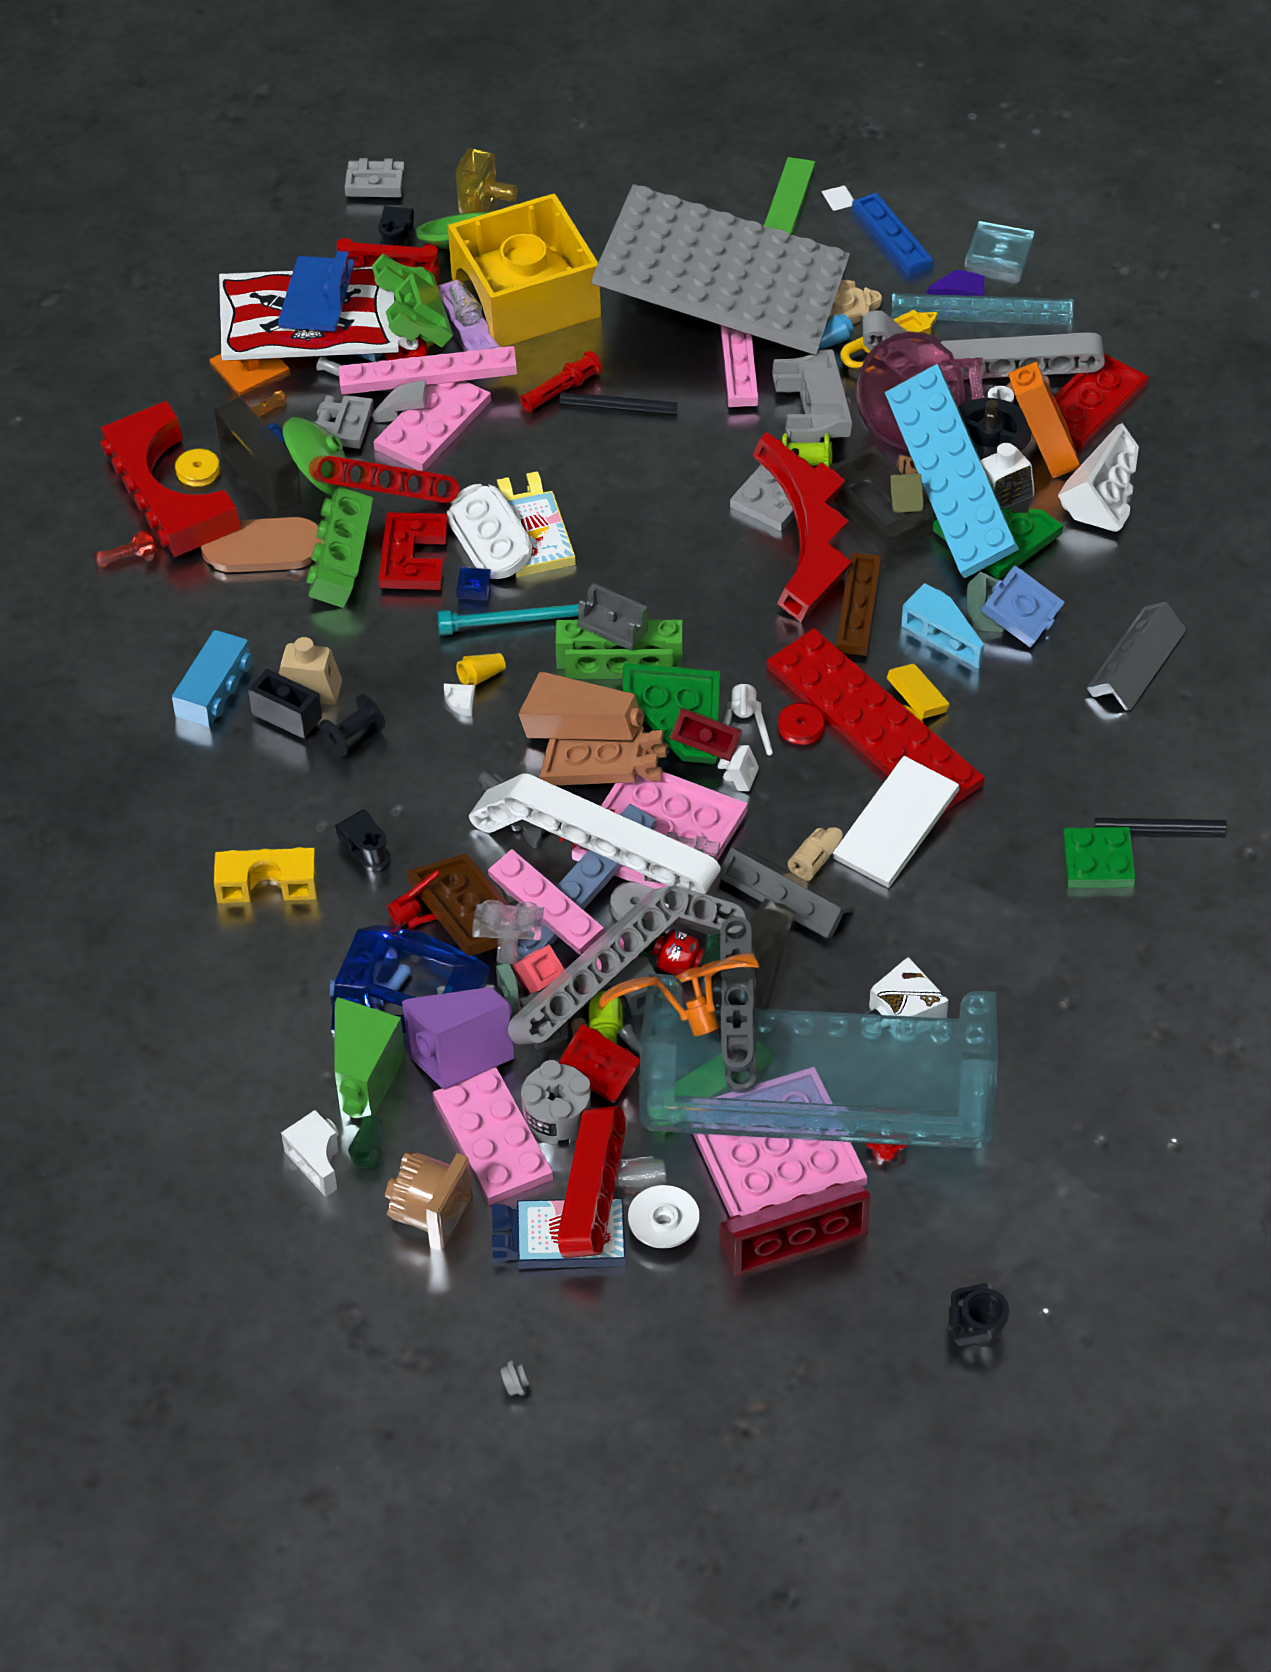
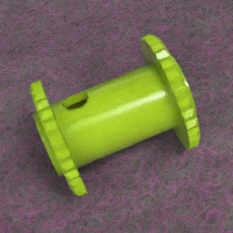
(812, 452)

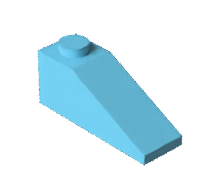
(940, 621)

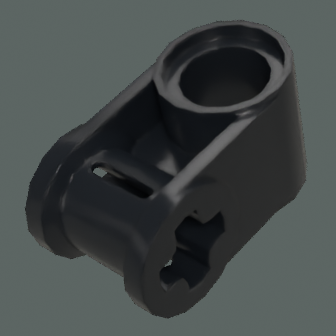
(396, 225)
(364, 840)

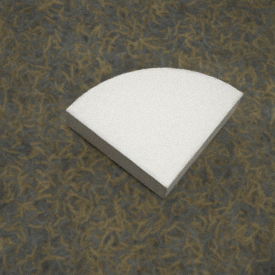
(460, 698)

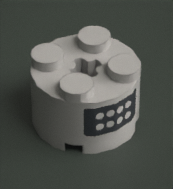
(555, 1101)

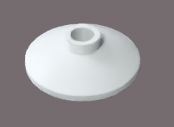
(663, 1204)

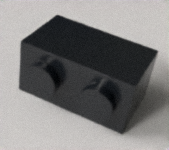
(285, 703)

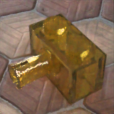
(478, 184)

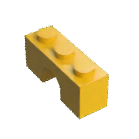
(241, 870)

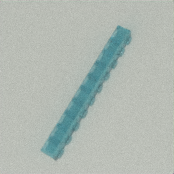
(986, 308)

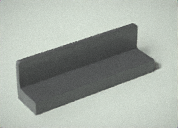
(1138, 655)
(768, 880)

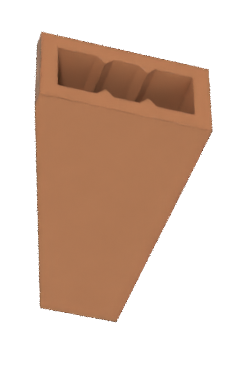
(578, 710)

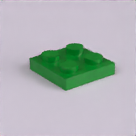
(1098, 857)

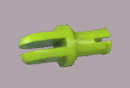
(606, 1021)

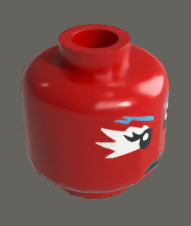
(677, 952)

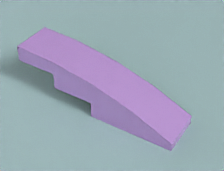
(469, 337)

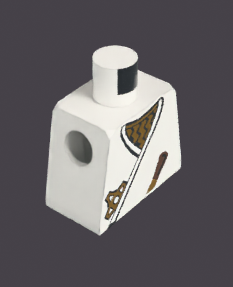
(907, 993)

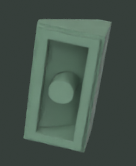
(978, 593)

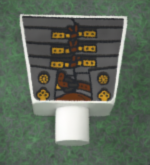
(1009, 475)

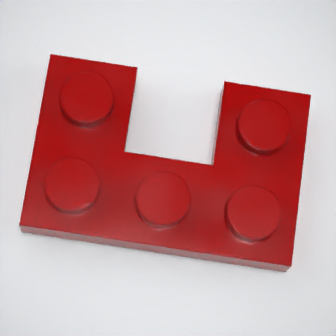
(398, 564)

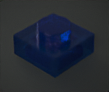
(473, 583)

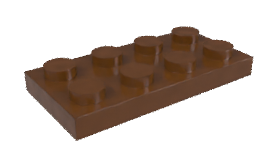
(455, 897)

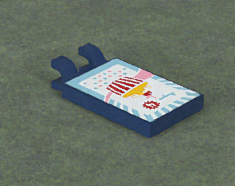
(536, 1234)

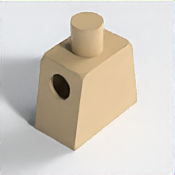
(312, 668)

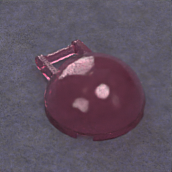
(896, 362)

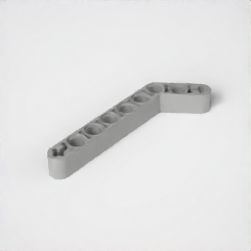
(1002, 355)
(615, 958)

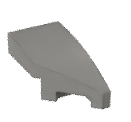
(403, 397)

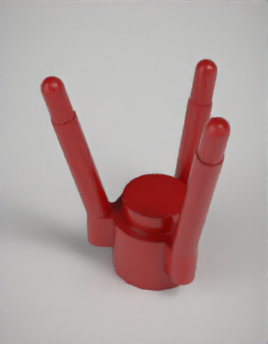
(405, 908)

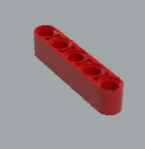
(397, 483)
(592, 1182)

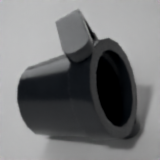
(983, 1315)

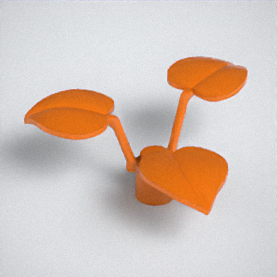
(699, 1009)

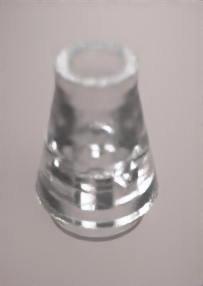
(465, 306)

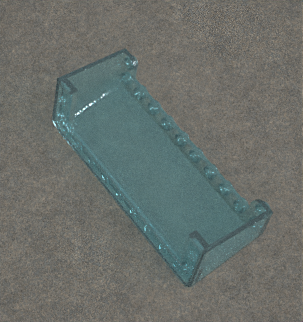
(826, 1075)

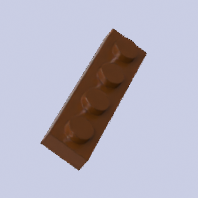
(858, 603)

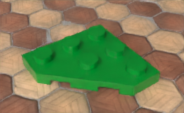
(1031, 533)
(663, 693)

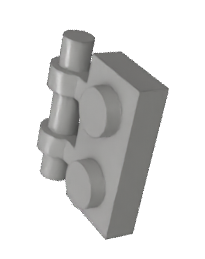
(374, 178)
(351, 418)

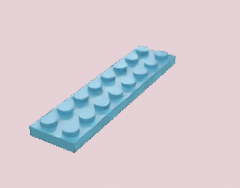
(951, 471)

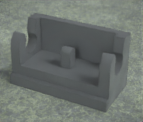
(613, 617)

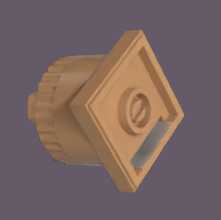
(430, 1195)

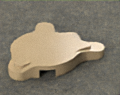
(854, 301)

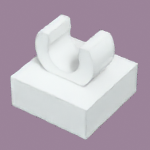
(741, 768)

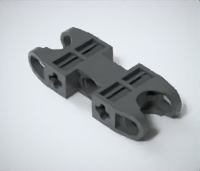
(738, 1021)

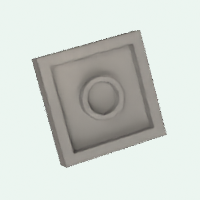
(763, 500)

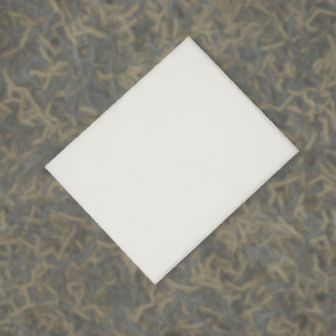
(838, 197)

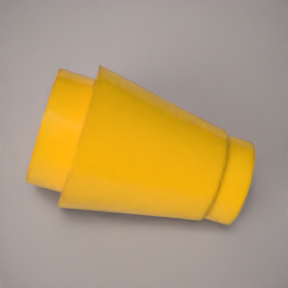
(478, 668)

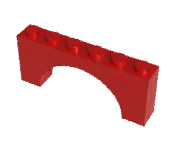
(180, 518)

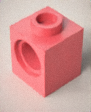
(537, 969)

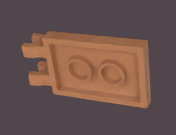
(604, 760)

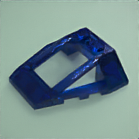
(376, 942)

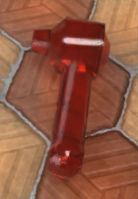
(142, 545)

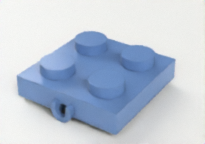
(1022, 606)

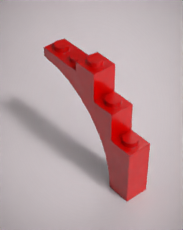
(819, 525)

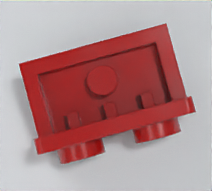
(601, 1061)

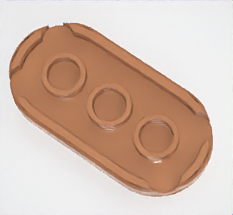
(264, 545)

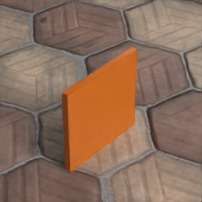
(249, 373)

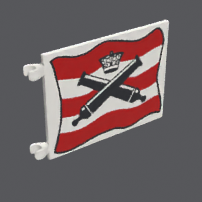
(254, 303)

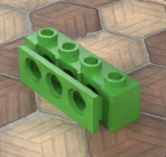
(340, 546)
(594, 657)

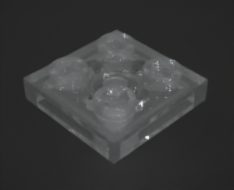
(508, 925)

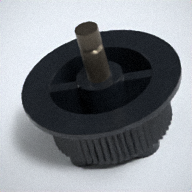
(993, 423)

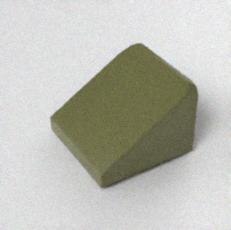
(907, 493)

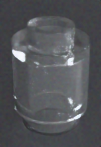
(640, 1174)

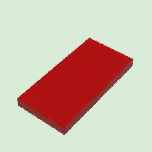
(1097, 397)

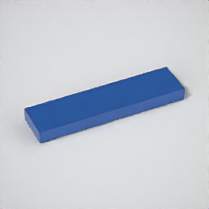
(892, 234)

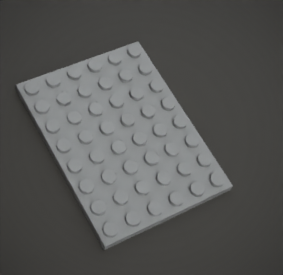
(722, 268)

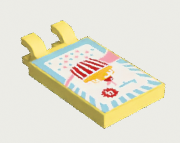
(543, 524)

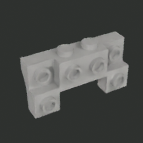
(821, 396)

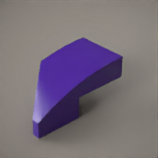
(959, 283)

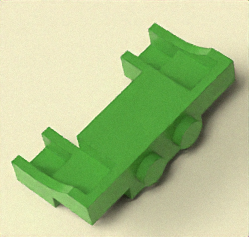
(417, 302)

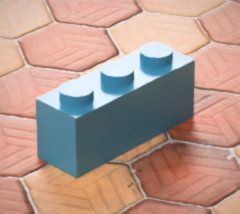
(212, 678)

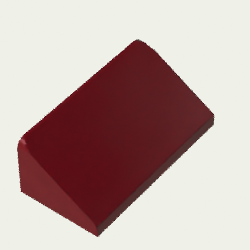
(706, 734)

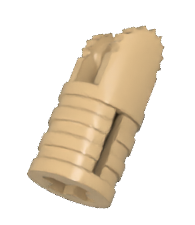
(814, 852)

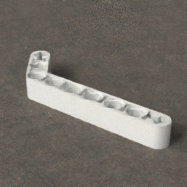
(594, 829)

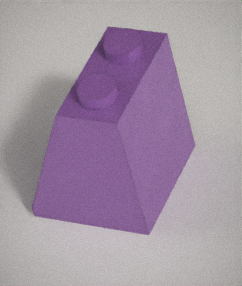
(458, 1033)

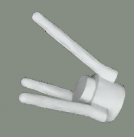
(744, 704)

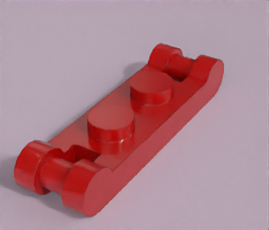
(407, 256)

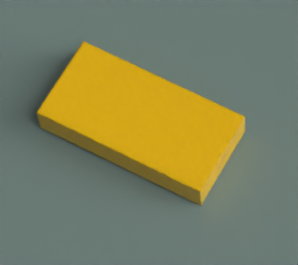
(918, 691)

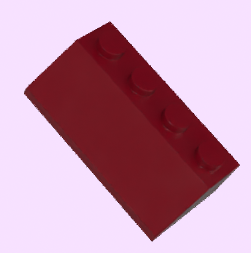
(795, 1227)

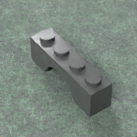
(632, 1002)

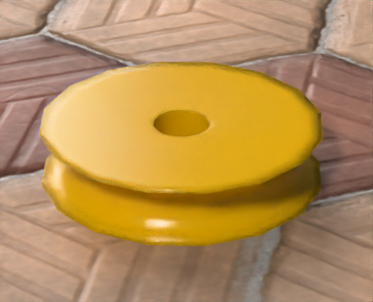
(197, 467)

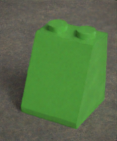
(366, 1056)

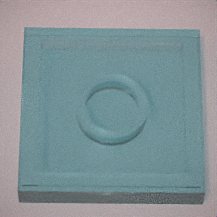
(999, 248)

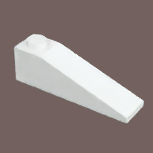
(1101, 484)

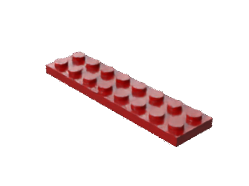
(867, 712)

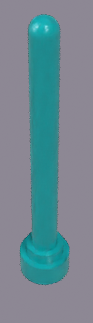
(450, 622)

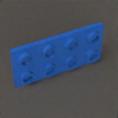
(317, 292)

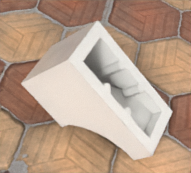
(311, 1147)

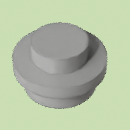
(515, 1378)

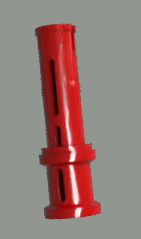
(572, 375)

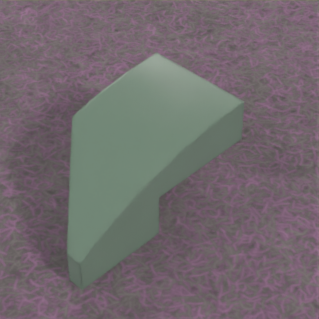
(508, 986)

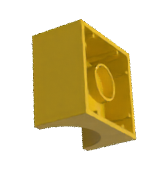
(526, 269)

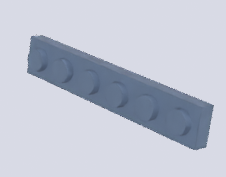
(585, 881)

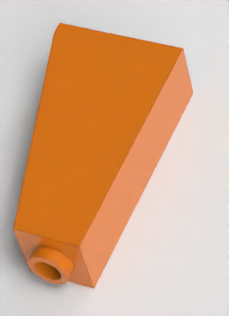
(1044, 419)

